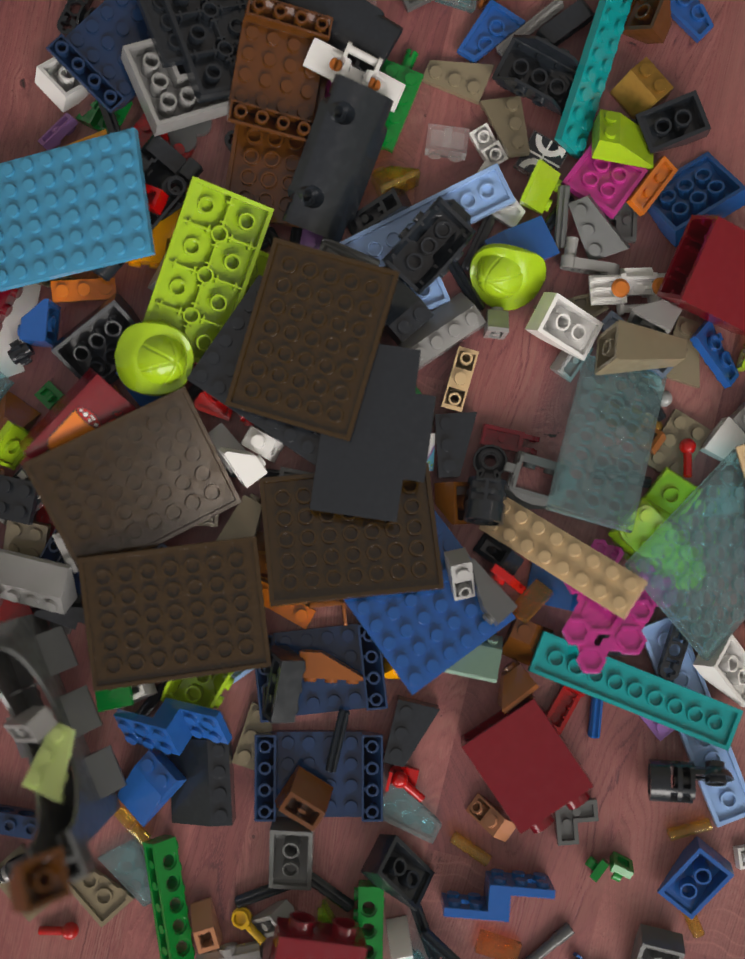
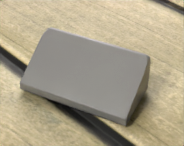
(567, 365)

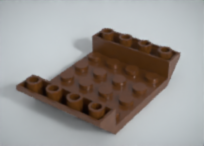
(268, 78)

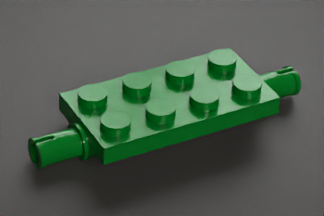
(412, 80)

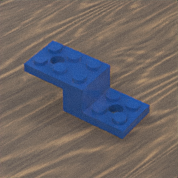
(173, 726)
(497, 895)

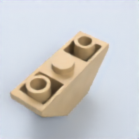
(459, 379)

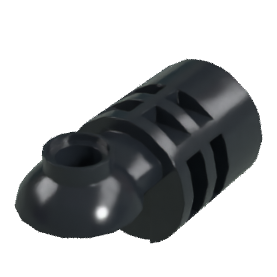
(486, 489)
(683, 780)

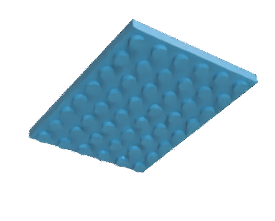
(73, 210)

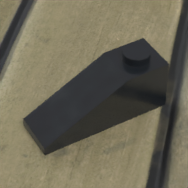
(379, 209)

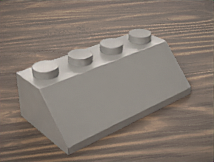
(446, 329)
(36, 582)

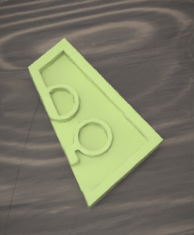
(50, 765)

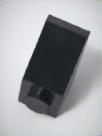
(498, 554)

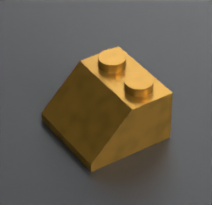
(641, 88)

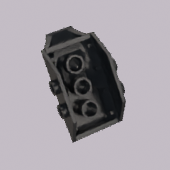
(537, 71)
(430, 244)

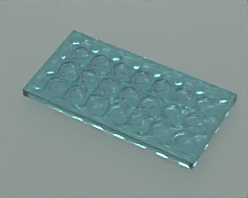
(606, 446)

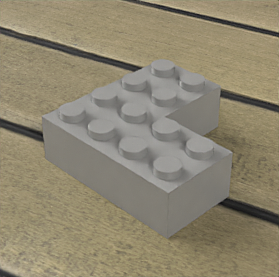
(164, 93)

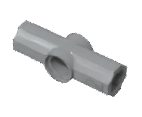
(231, 950)

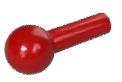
(687, 447)
(400, 780)
(68, 931)

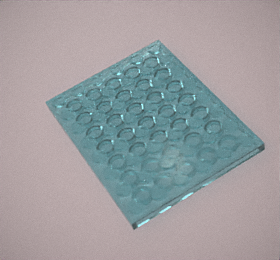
(699, 560)

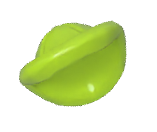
(507, 275)
(154, 358)

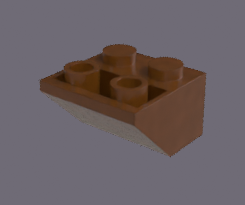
(304, 798)

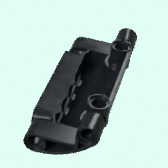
(358, 23)
(338, 158)
(161, 168)

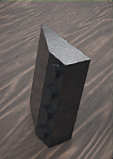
(95, 339)
(209, 791)

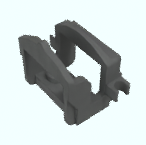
(524, 497)

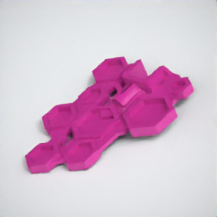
(592, 619)

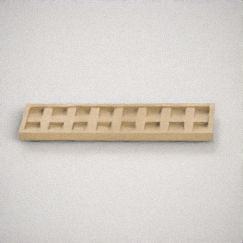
(568, 559)

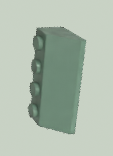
(481, 662)

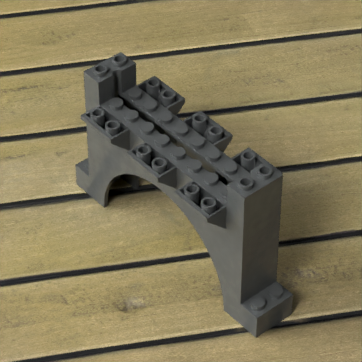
(90, 798)

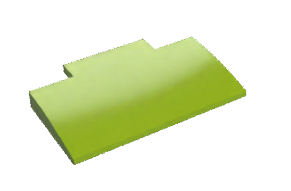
(209, 262)

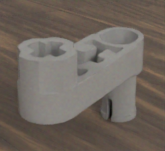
(572, 263)

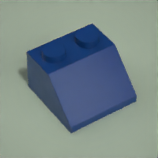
(41, 325)

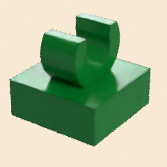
(49, 395)
(620, 866)
(598, 868)

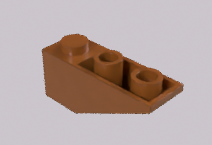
(324, 666)

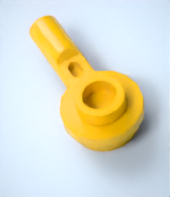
(242, 919)

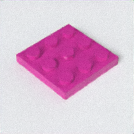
(605, 181)

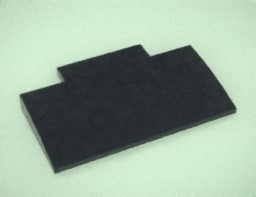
(199, 37)
(386, 443)

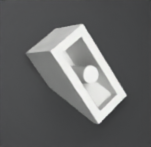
(244, 464)

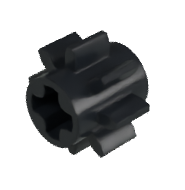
(20, 352)

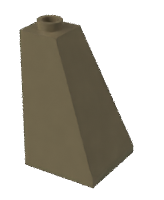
(636, 348)
(244, 520)

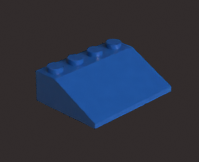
(696, 189)

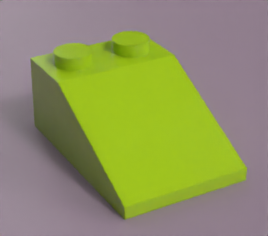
(619, 140)
(540, 187)

